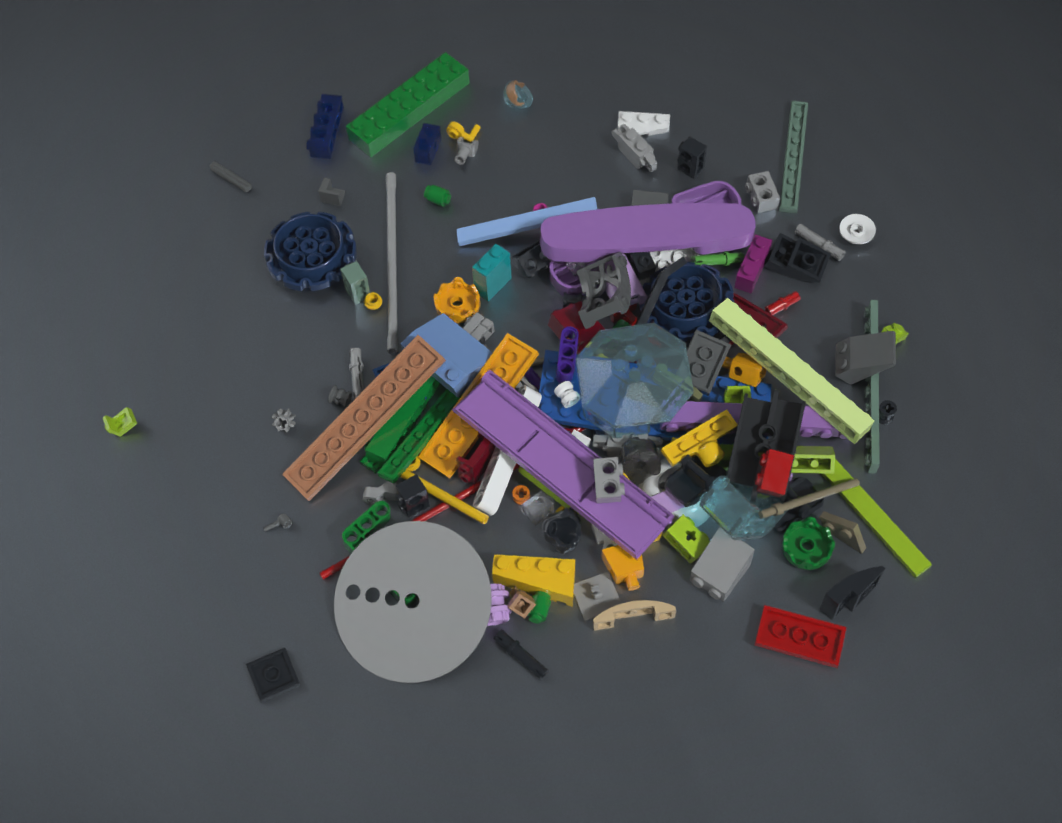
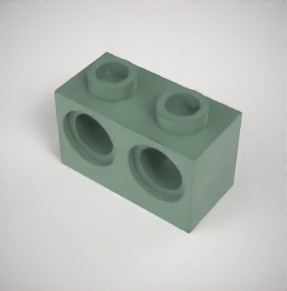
(355, 282)

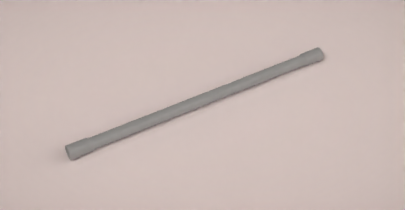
(392, 339)

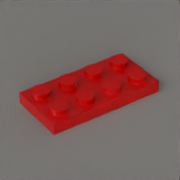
(800, 636)

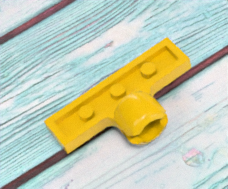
(702, 441)

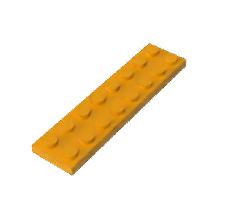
(457, 437)

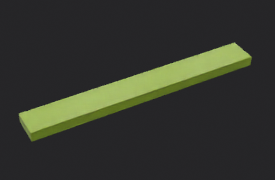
(880, 523)

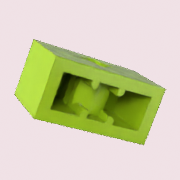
(677, 534)

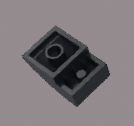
(797, 259)
(851, 591)

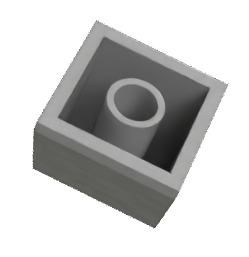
(722, 565)

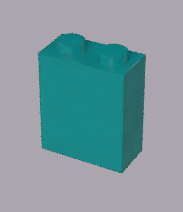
(492, 272)

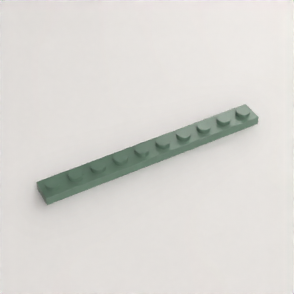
(872, 459)

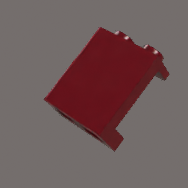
(474, 468)

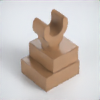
(521, 602)

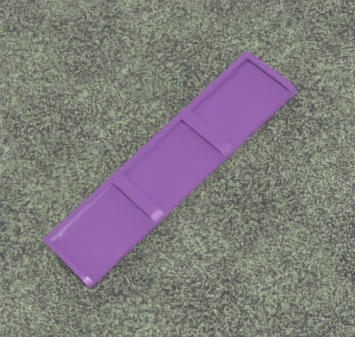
(561, 463)

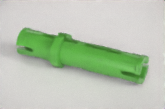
(718, 259)

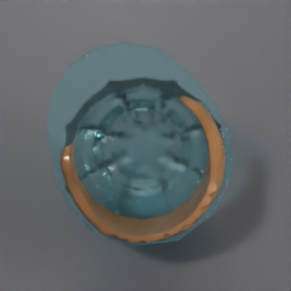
(517, 95)

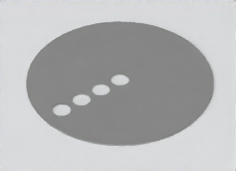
(451, 611)

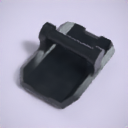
(692, 480)
(798, 488)

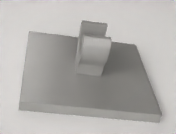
(595, 595)

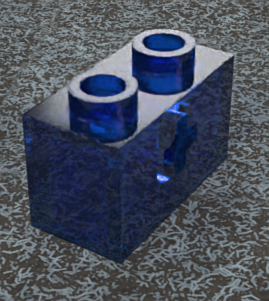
(427, 144)

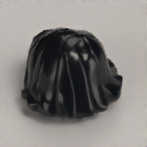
(562, 529)

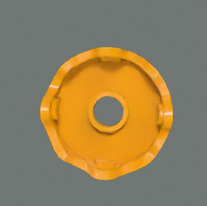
(457, 291)

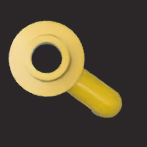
(456, 130)

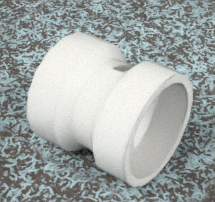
(567, 394)

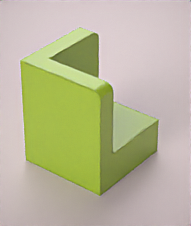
(736, 394)

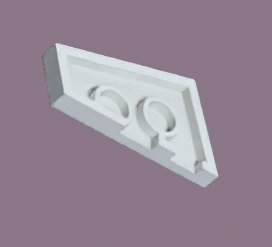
(645, 122)

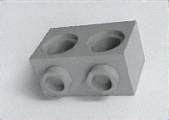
(762, 192)
(604, 480)

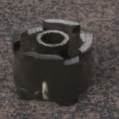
(639, 459)

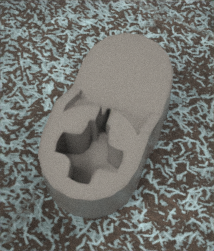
(384, 492)

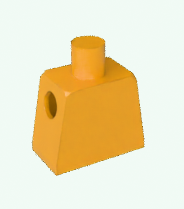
(745, 369)
(623, 566)

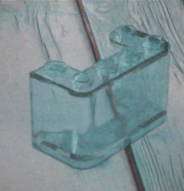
(735, 511)

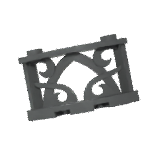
(620, 301)

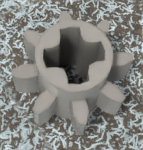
(283, 419)

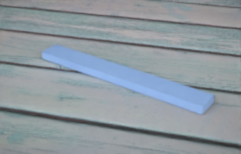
(520, 222)

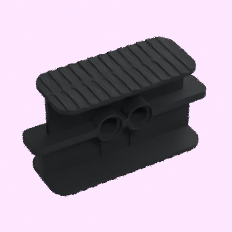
(757, 417)

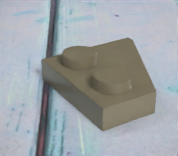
(844, 530)

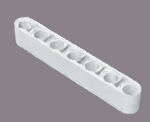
(499, 470)

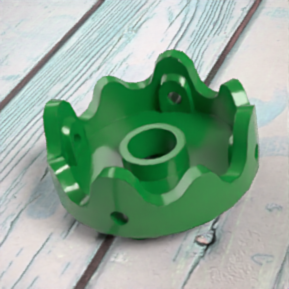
(808, 531)

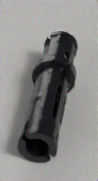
(513, 648)

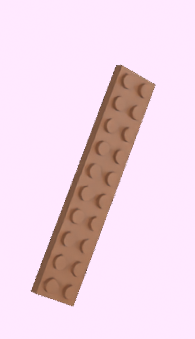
(363, 417)

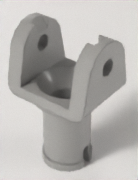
(465, 149)

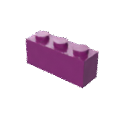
(753, 264)

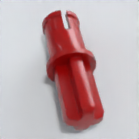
(782, 303)

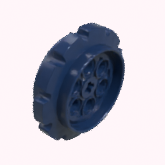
(309, 251)
(689, 300)

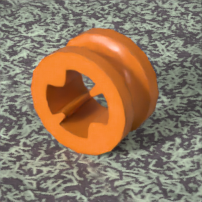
(520, 488)

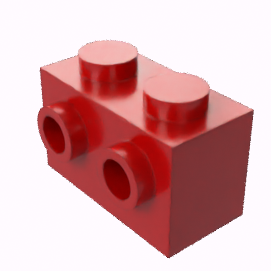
(774, 472)

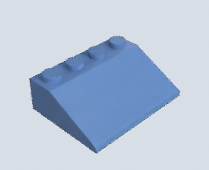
(461, 351)

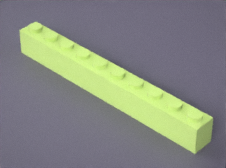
(791, 371)

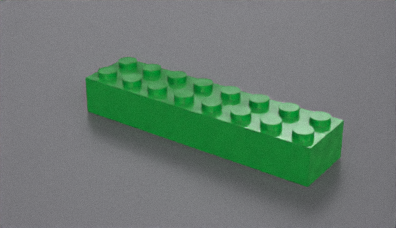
(407, 104)

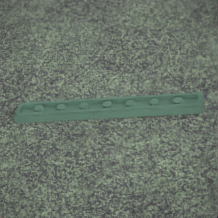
(793, 157)

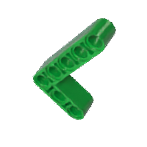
(377, 522)

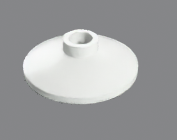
(857, 223)

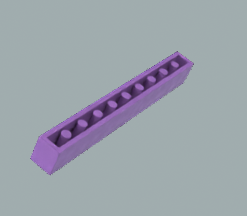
(696, 413)

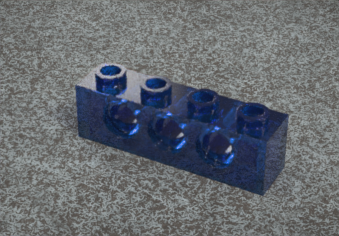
(325, 126)

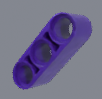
(567, 347)

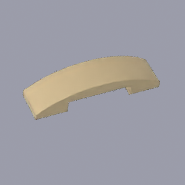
(633, 608)

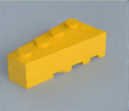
(536, 574)

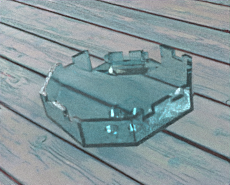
(632, 399)

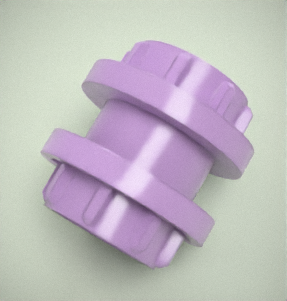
(499, 611)

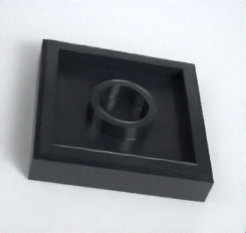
(273, 675)

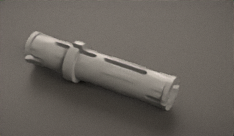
(820, 242)
(356, 368)

